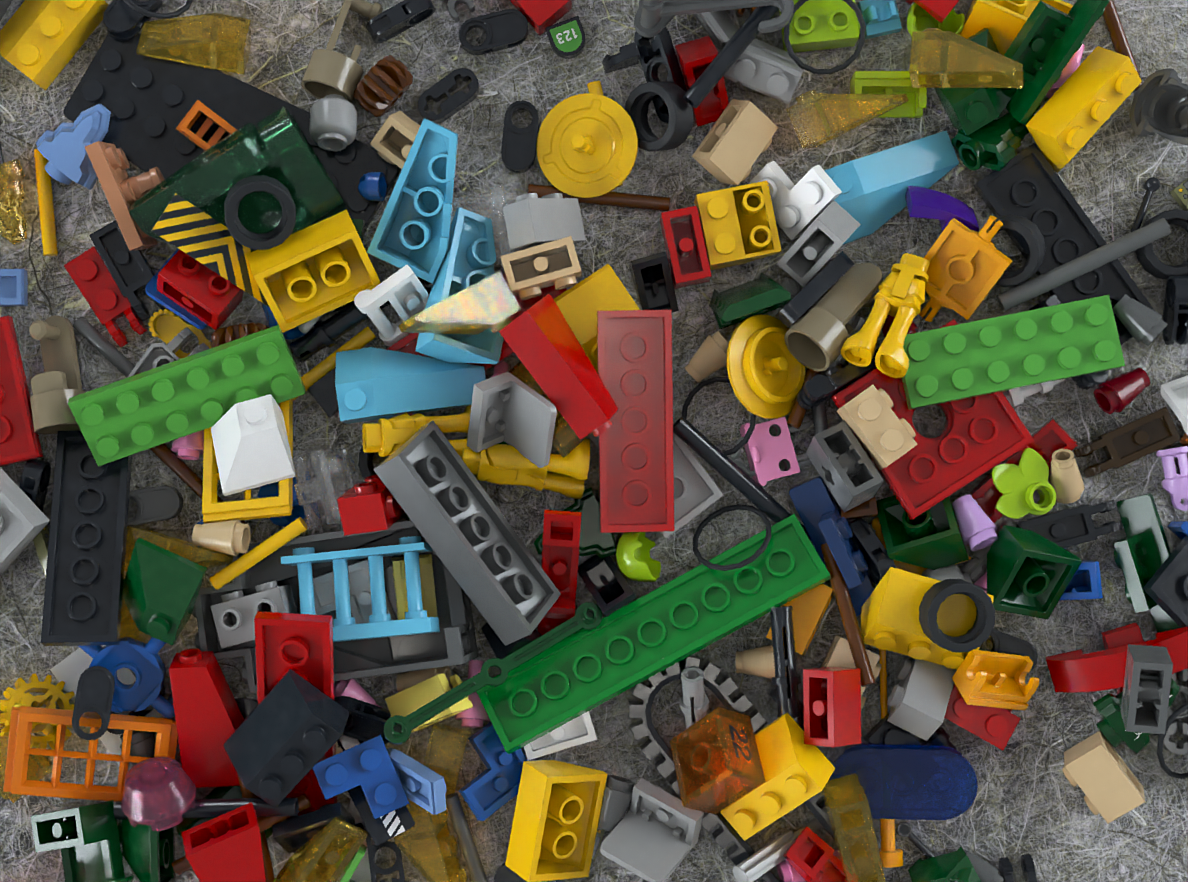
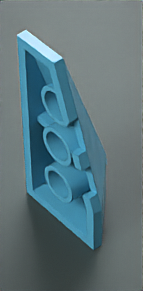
(420, 207)
(467, 261)
(389, 383)

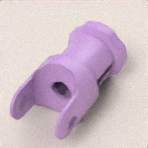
(1175, 482)

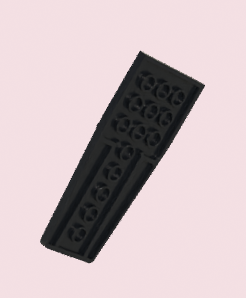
(155, 94)

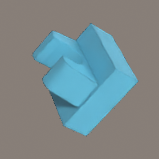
(880, 17)

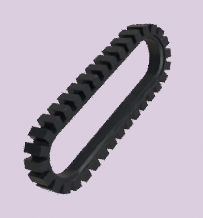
(722, 689)

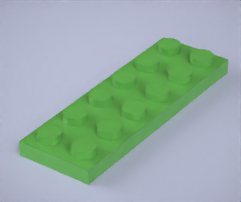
(1011, 352)
(184, 395)

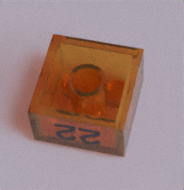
(717, 761)

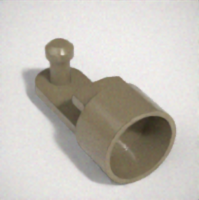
(334, 72)
(824, 328)
(60, 376)

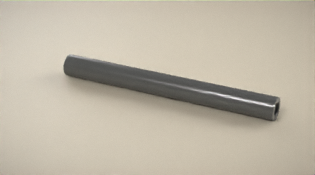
(1083, 264)

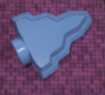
(67, 144)

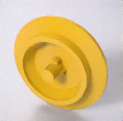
(587, 145)
(763, 368)

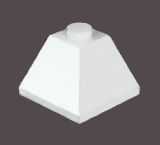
(252, 446)

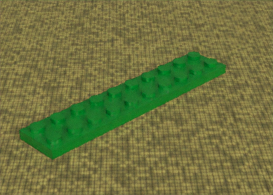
(652, 634)

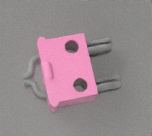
(767, 451)

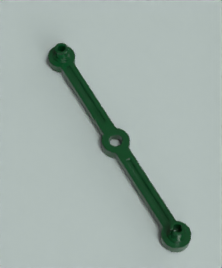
(399, 728)

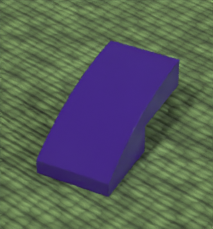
(938, 205)

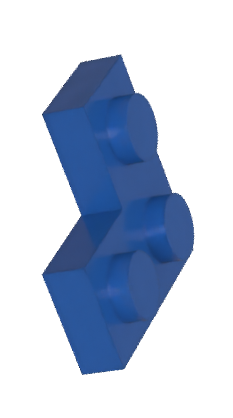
(366, 766)
(500, 779)

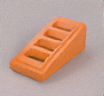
(193, 115)

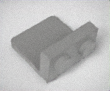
(511, 413)
(653, 833)

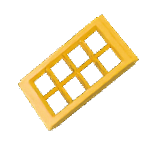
(247, 508)

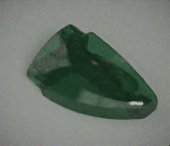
(272, 150)

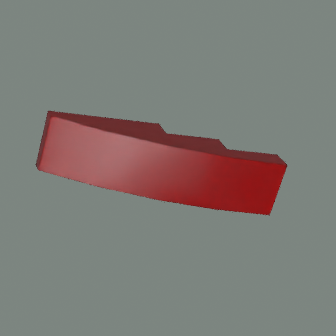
(1047, 440)

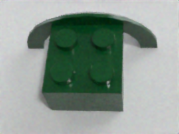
(86, 841)

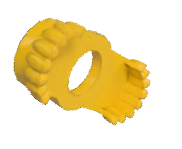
(168, 325)

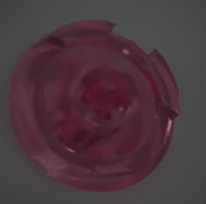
(157, 793)

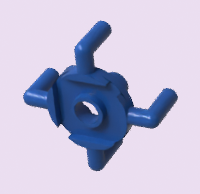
(149, 673)

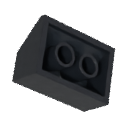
(285, 737)

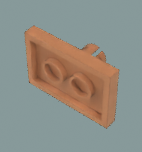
(123, 191)

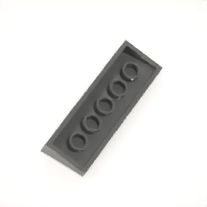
(468, 533)

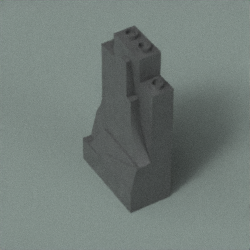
(355, 658)

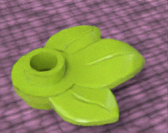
(1019, 484)

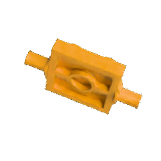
(963, 268)

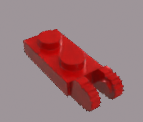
(103, 294)

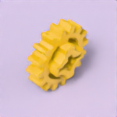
(22, 697)

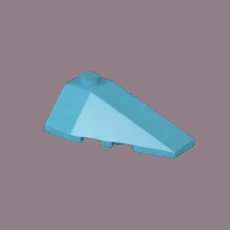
(878, 182)

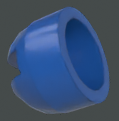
(373, 186)

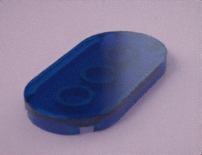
(911, 780)

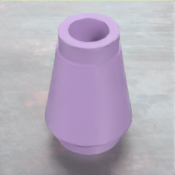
(974, 524)

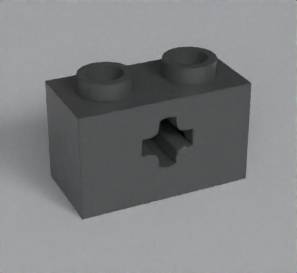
(844, 466)
(1146, 689)

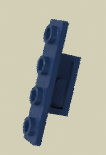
(826, 526)

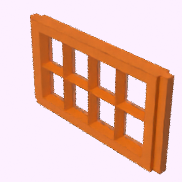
(19, 751)

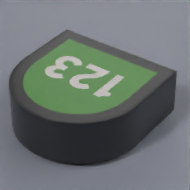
(567, 38)

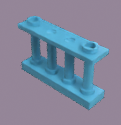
(380, 622)

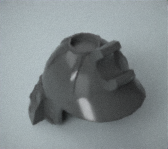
(1161, 107)

